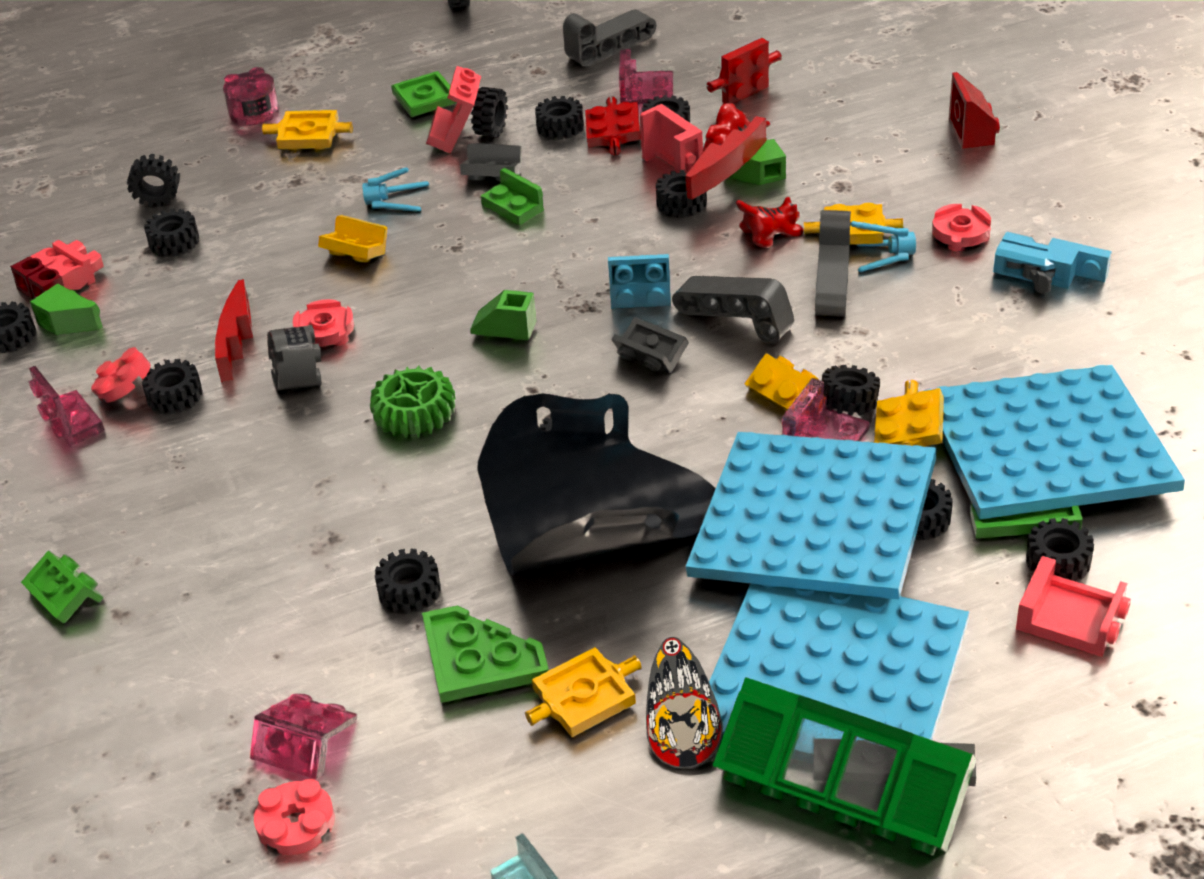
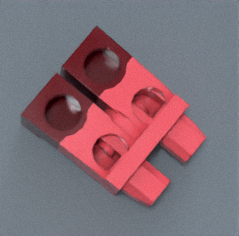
(60, 265)

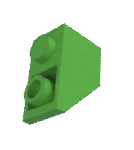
(765, 166)
(65, 311)
(507, 316)

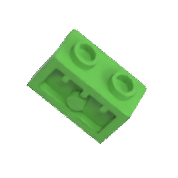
(514, 198)
(60, 586)

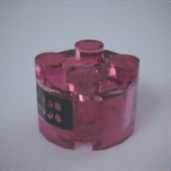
(251, 96)

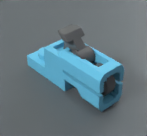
(1049, 264)

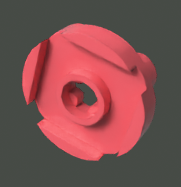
(961, 226)
(338, 318)
(117, 377)
(290, 798)

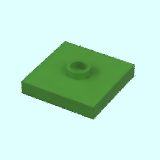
(423, 93)

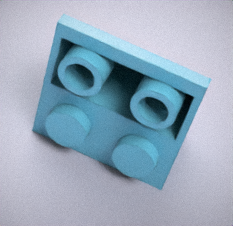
(639, 281)

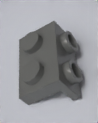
(490, 159)
(651, 345)

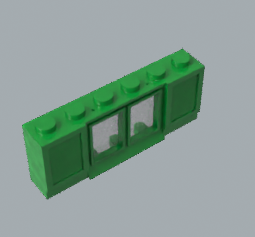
(845, 765)

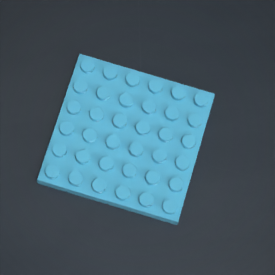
(1053, 442)
(814, 514)
(845, 651)

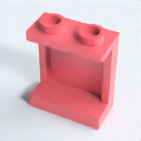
(447, 125)
(670, 138)
(1071, 610)

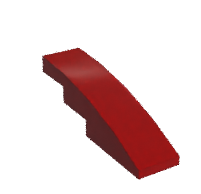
(723, 160)
(232, 328)

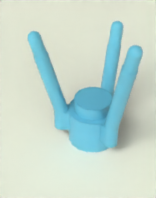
(375, 192)
(901, 243)

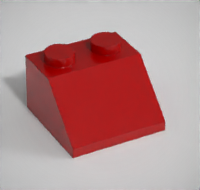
(971, 114)

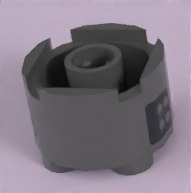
(294, 358)

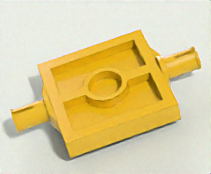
(307, 129)
(865, 213)
(911, 418)
(583, 691)

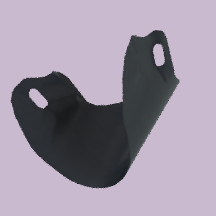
(580, 489)

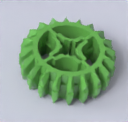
(412, 401)

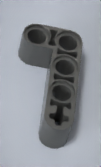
(593, 43)
(833, 263)
(741, 297)

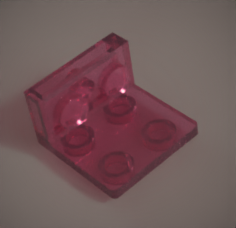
(642, 85)
(68, 413)
(812, 419)
(297, 733)

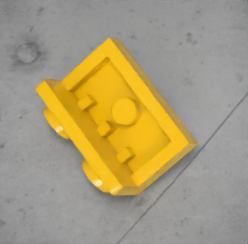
(355, 238)
(778, 381)

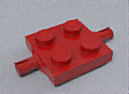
(744, 71)
(612, 125)

